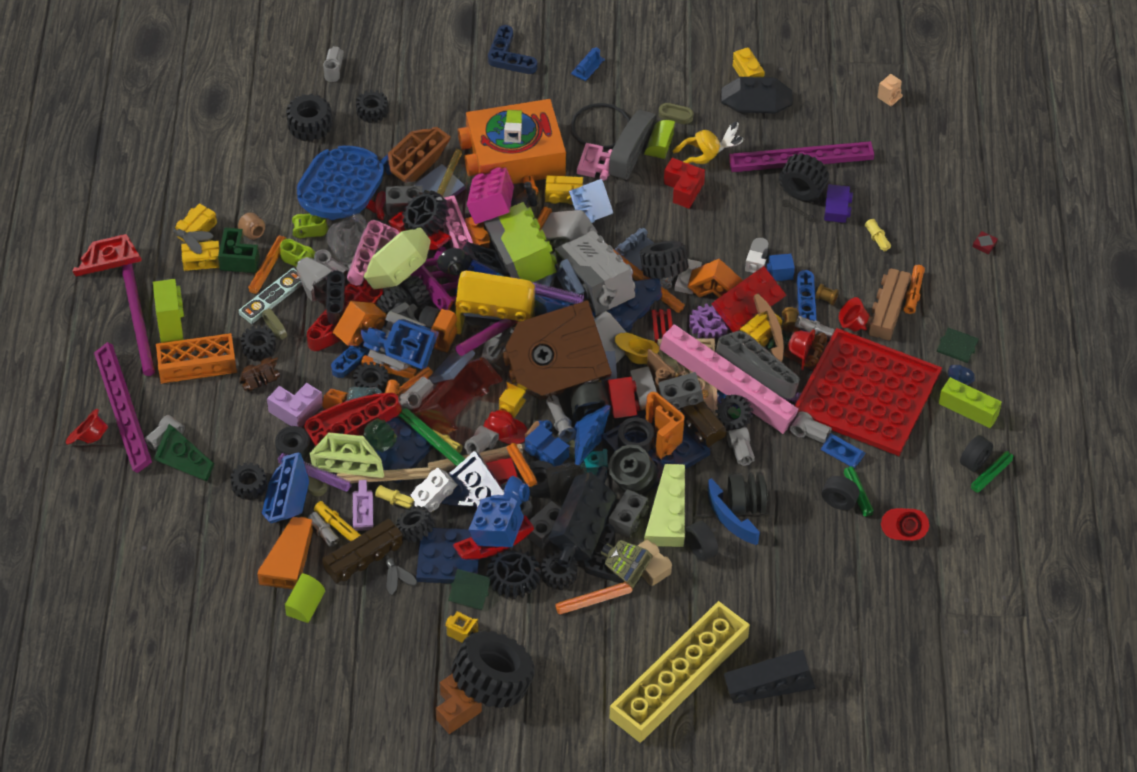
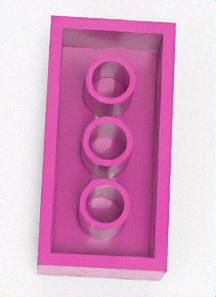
(490, 195)

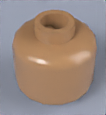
(252, 225)

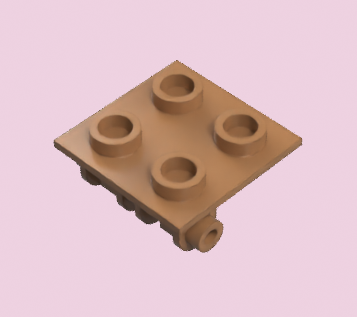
(659, 370)

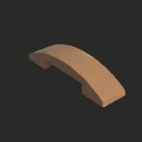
(764, 309)

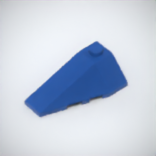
(589, 433)

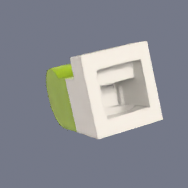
(513, 125)

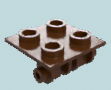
(815, 353)
(265, 368)

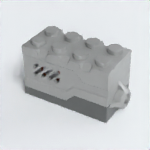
(599, 270)

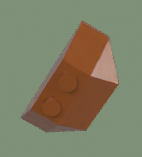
(417, 153)

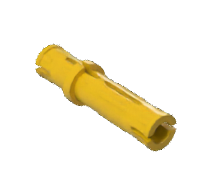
(337, 522)

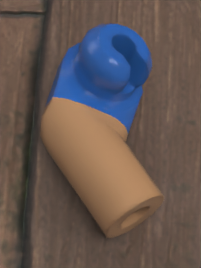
(547, 424)

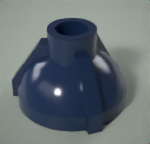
(961, 374)

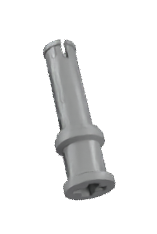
(562, 423)

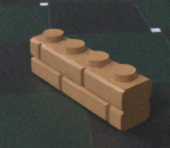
(889, 305)

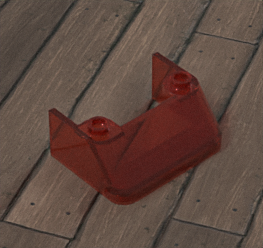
(453, 395)

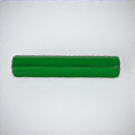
(992, 471)
(863, 501)

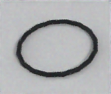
(590, 106)

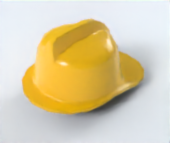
(635, 347)

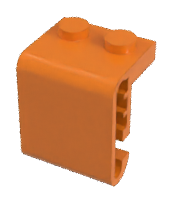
(668, 424)

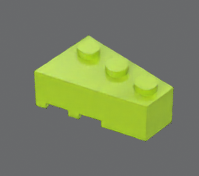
(168, 310)

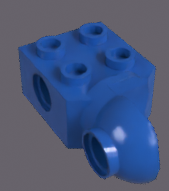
(405, 342)
(500, 516)

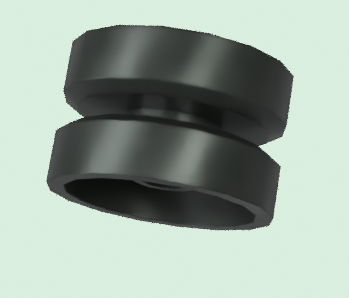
(633, 469)

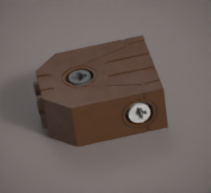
(570, 347)

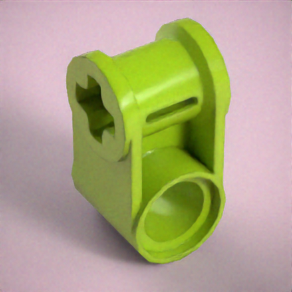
(310, 226)
(293, 252)

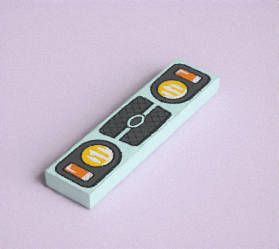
(271, 296)

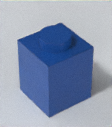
(781, 267)

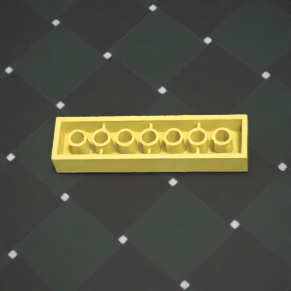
(679, 671)

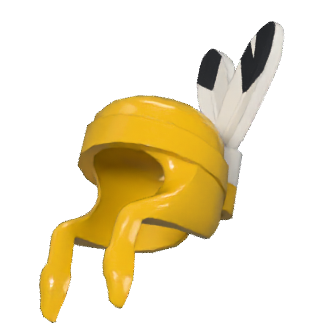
(709, 144)

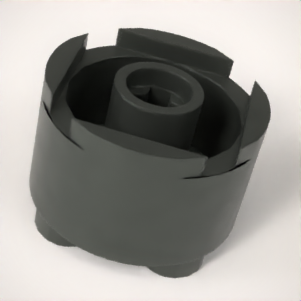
(588, 399)

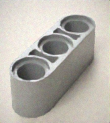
(644, 385)

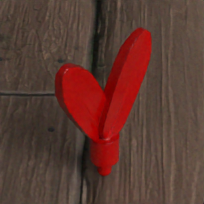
(377, 207)

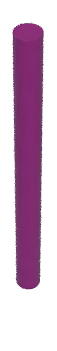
(138, 320)
(485, 335)

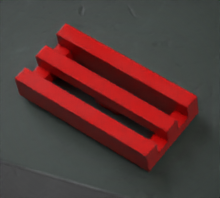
(661, 314)

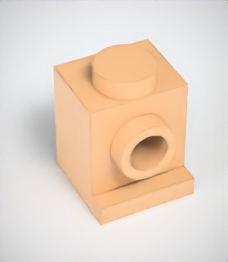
(890, 90)

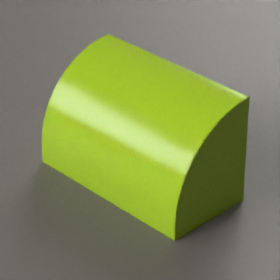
(660, 139)
(304, 598)

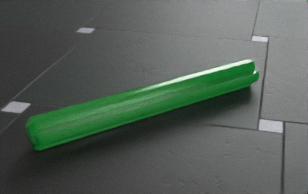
(429, 435)

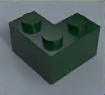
(235, 254)

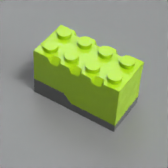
(521, 244)

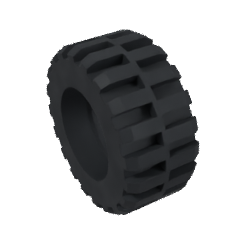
(493, 669)

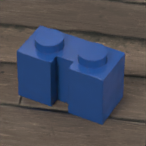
(546, 447)

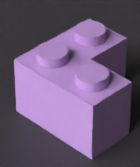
(295, 408)

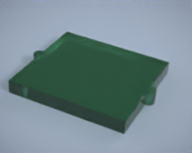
(957, 345)
(469, 589)

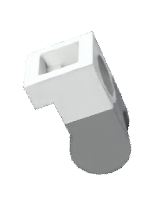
(756, 255)

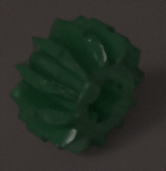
(380, 435)

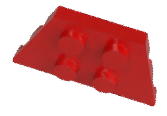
(107, 254)

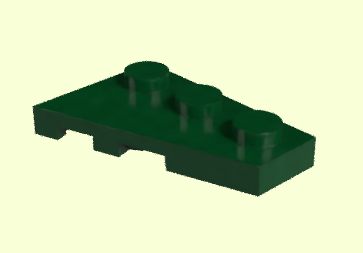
(182, 455)

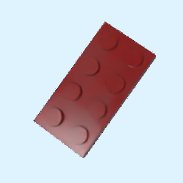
(738, 305)

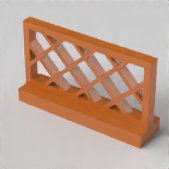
(197, 365)

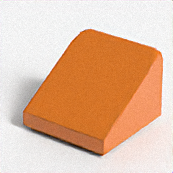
(334, 397)

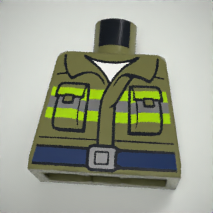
(627, 561)

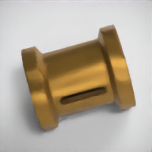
(827, 294)
(790, 316)

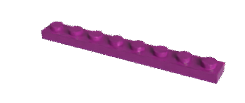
(778, 158)
(122, 407)

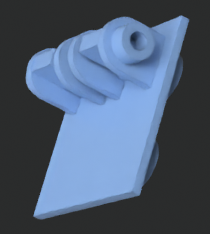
(592, 200)

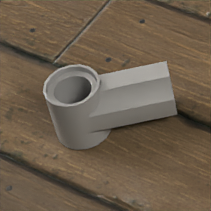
(333, 64)
(325, 257)
(416, 394)
(806, 426)
(154, 438)
(481, 440)
(740, 442)

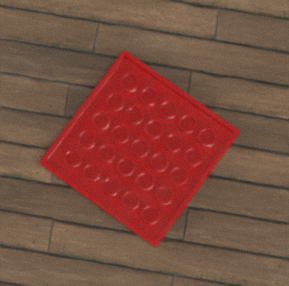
(868, 391)

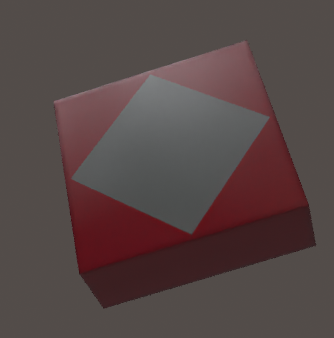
(985, 242)

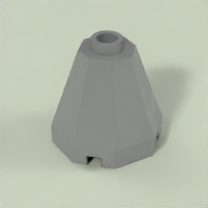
(314, 277)

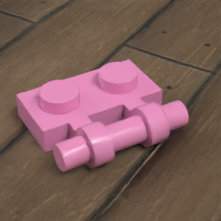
(590, 161)

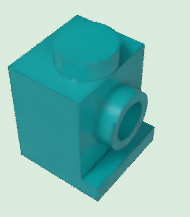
(595, 460)

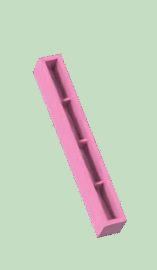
(728, 378)

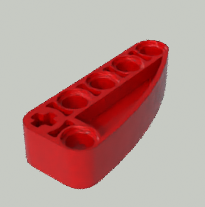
(321, 333)
(345, 416)

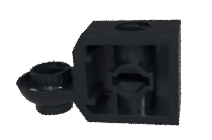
(458, 260)

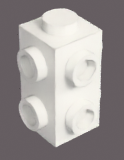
(433, 490)

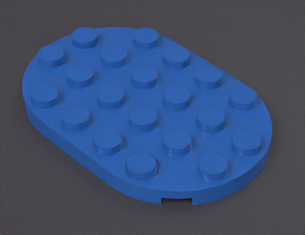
(340, 182)

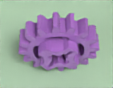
(707, 323)

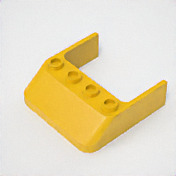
(494, 297)

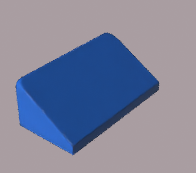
(842, 450)

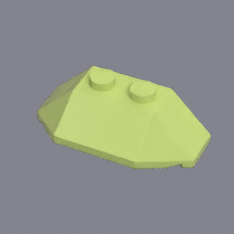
(398, 259)
(347, 455)

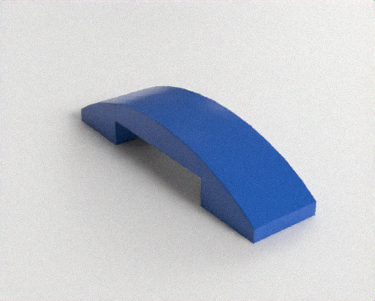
(743, 530)

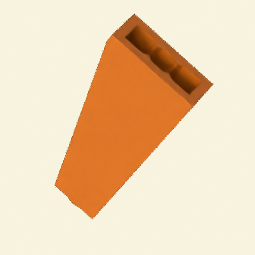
(288, 556)

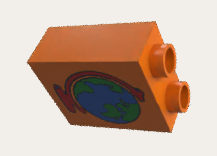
(538, 153)

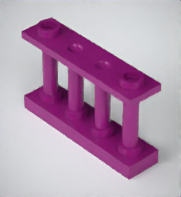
(436, 291)

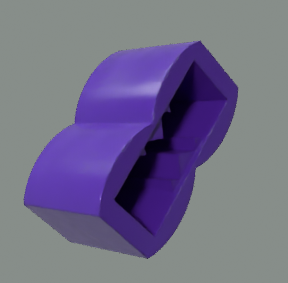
(837, 203)

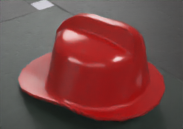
(854, 315)
(801, 344)
(508, 428)
(90, 430)
(905, 524)

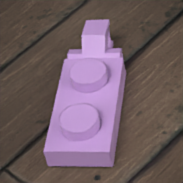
(362, 507)

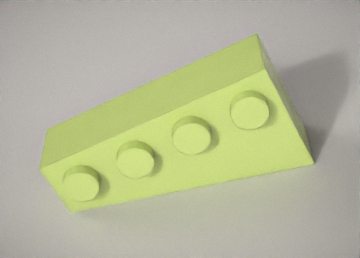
(667, 517)

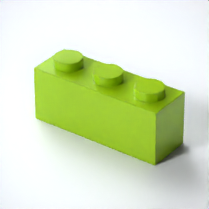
(970, 402)

